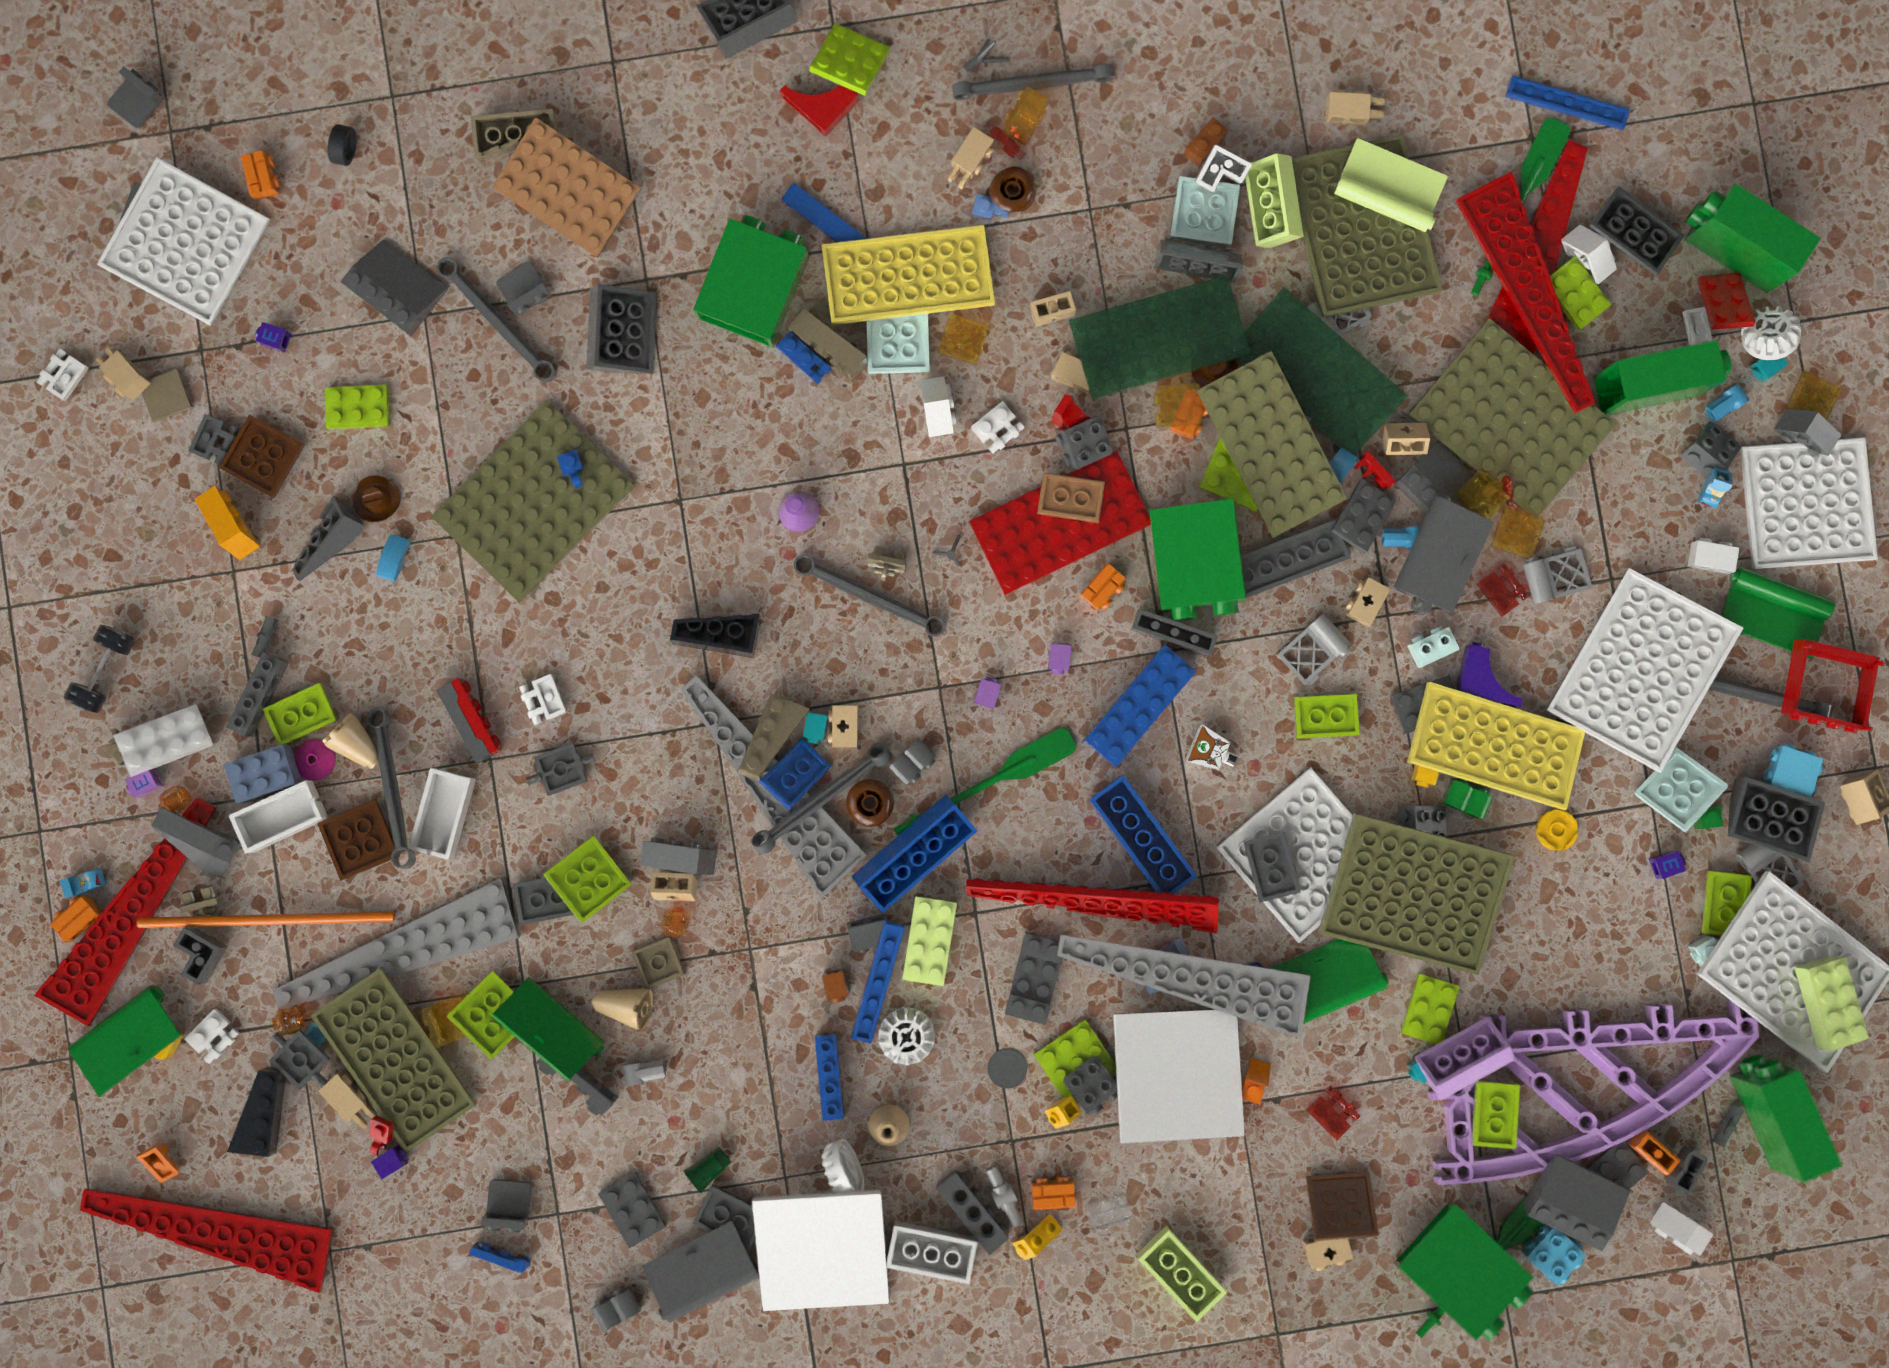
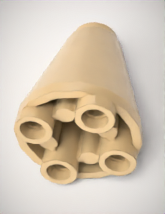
(353, 742)
(889, 1117)

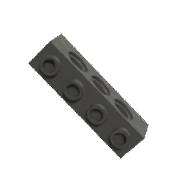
(257, 694)
(989, 1240)

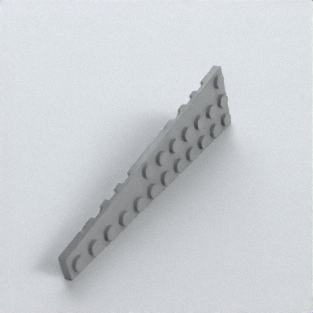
(818, 841)
(451, 931)
(1246, 991)

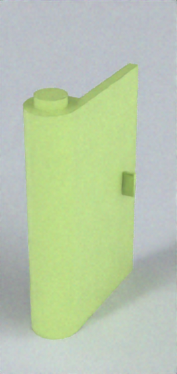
(1391, 185)

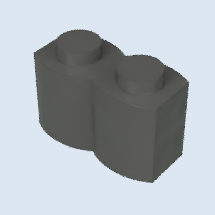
(912, 762)
(1685, 1173)
(616, 1308)

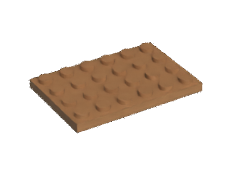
(566, 187)

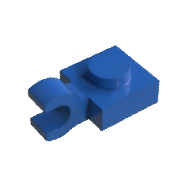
(571, 465)

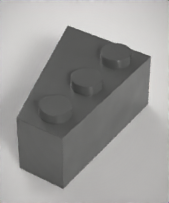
(678, 857)

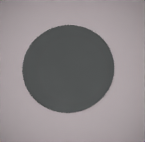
(1007, 1068)

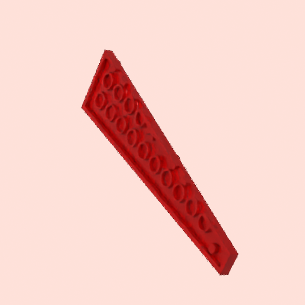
(1549, 228)
(1509, 244)
(1178, 910)
(100, 956)
(265, 1244)

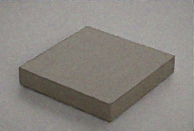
(166, 396)
(658, 962)

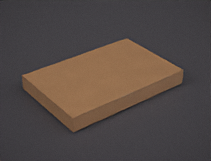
(1071, 497)

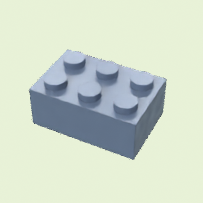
(262, 774)

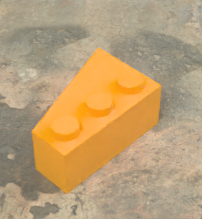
(226, 522)

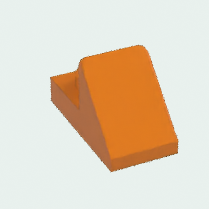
(1255, 1080)
(158, 1162)

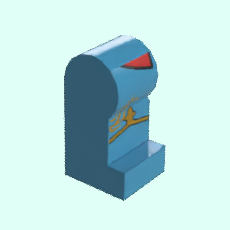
(1715, 487)
(83, 883)

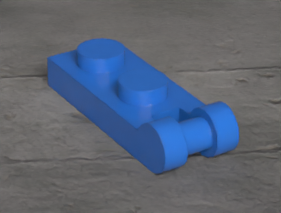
(803, 357)
(500, 1257)

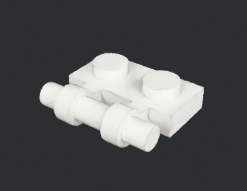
(67, 376)
(993, 422)
(548, 696)
(207, 1031)

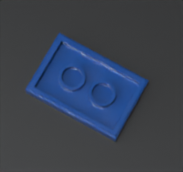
(795, 774)

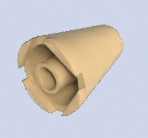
(625, 1005)

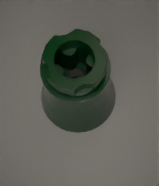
(707, 1169)

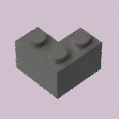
(1808, 429)
(204, 954)

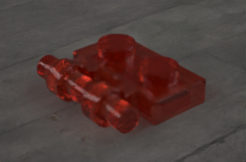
(1010, 145)
(1498, 593)
(1328, 1117)

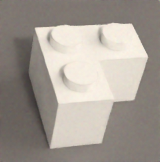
(1221, 163)
(1591, 251)
(937, 405)
(1685, 1232)

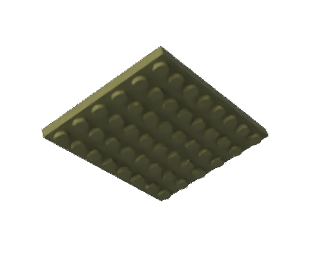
(1355, 252)
(1510, 418)
(520, 509)
(1416, 894)

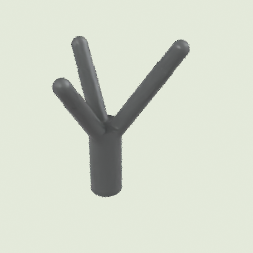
(979, 58)
(951, 553)

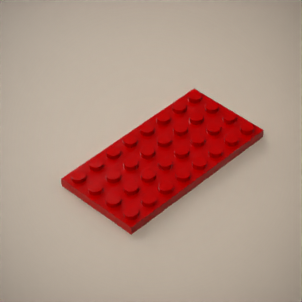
(1033, 545)

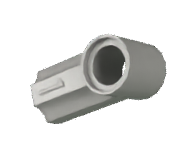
(638, 1072)

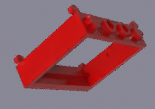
(1865, 690)

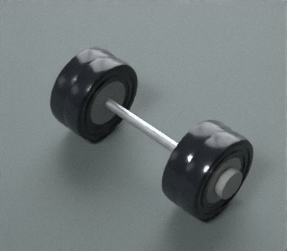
(85, 697)

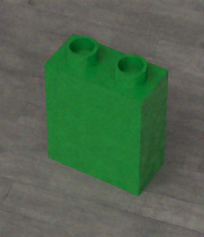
(1750, 237)
(752, 280)
(1661, 377)
(1198, 558)
(1785, 1119)
(1465, 1272)

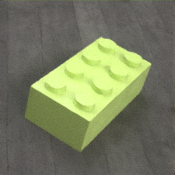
(1273, 201)
(929, 940)
(1831, 1002)
(1181, 1273)

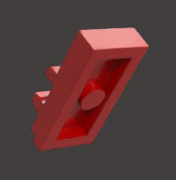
(1382, 477)

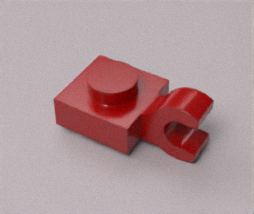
(382, 1132)

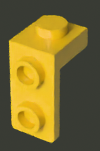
(1038, 1238)

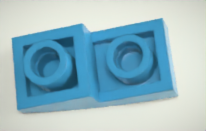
(1342, 464)
(391, 558)

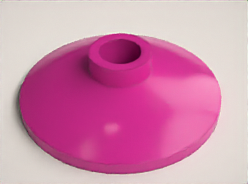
(324, 761)

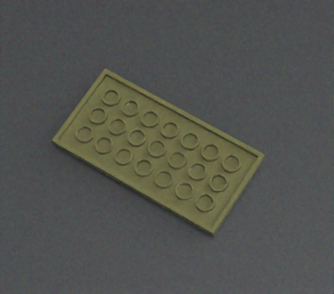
(1271, 444)
(393, 1059)

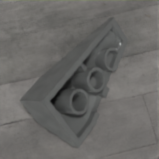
(335, 532)
(201, 844)

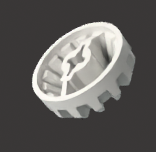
(1776, 336)
(918, 1021)
(842, 1167)

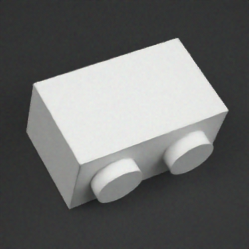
(1713, 556)

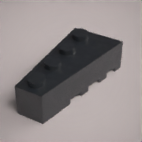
(719, 634)
(260, 1119)

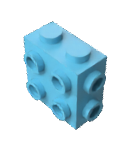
(1793, 770)
(1554, 1254)

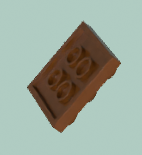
(261, 456)
(357, 839)
(1342, 1206)

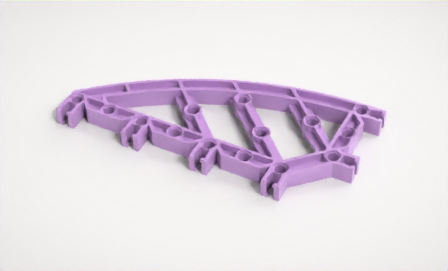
(1595, 1135)

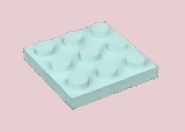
(1203, 214)
(898, 345)
(1681, 790)

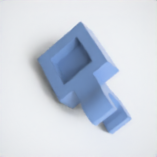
(986, 208)

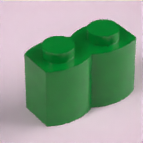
(1467, 799)

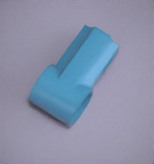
(1730, 400)
(1399, 537)

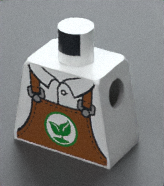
(1209, 750)

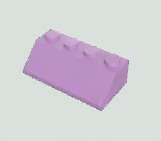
(1464, 1058)

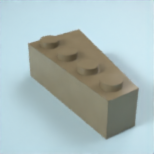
(503, 131)
(828, 344)
(773, 730)

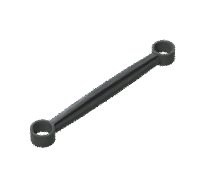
(966, 89)
(494, 317)
(869, 595)
(1767, 696)
(391, 788)
(821, 798)

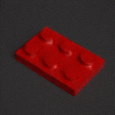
(1726, 301)

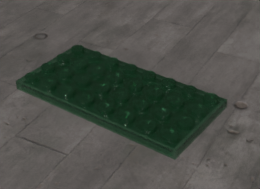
(1159, 337)
(1326, 374)

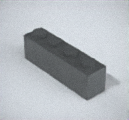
(1174, 632)

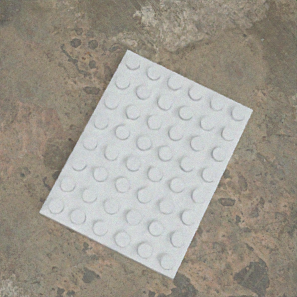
(1644, 670)
(1758, 959)

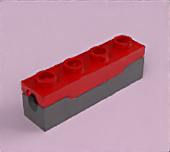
(469, 720)

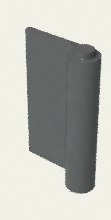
(1443, 554)
(700, 1272)

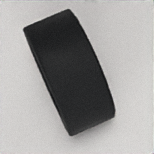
(342, 145)

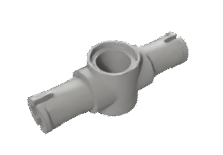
(1004, 1196)

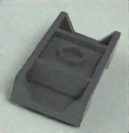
(1034, 979)
(600, 1096)

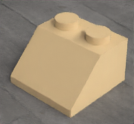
(1866, 797)

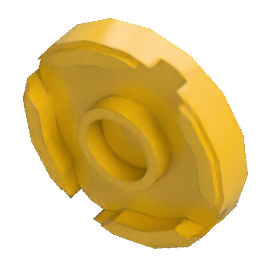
(1557, 830)

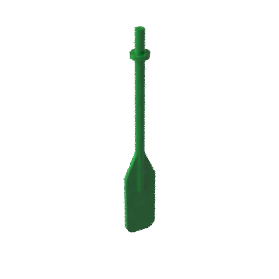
(1534, 172)
(1019, 765)
(1515, 1230)

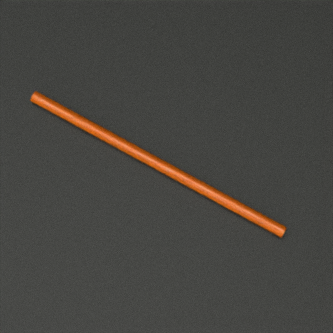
(269, 919)

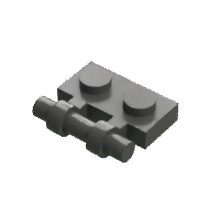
(207, 438)

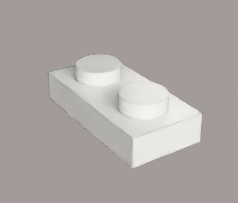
(1697, 326)

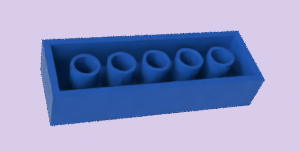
(1139, 706)
(1142, 837)
(914, 853)

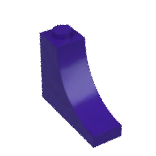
(1478, 679)

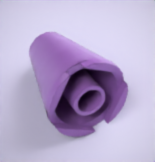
(798, 511)

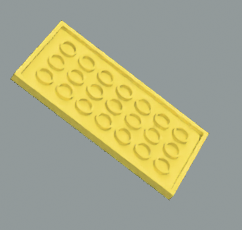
(908, 275)
(1496, 746)

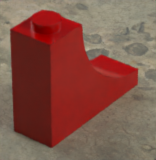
(824, 109)
(1068, 413)

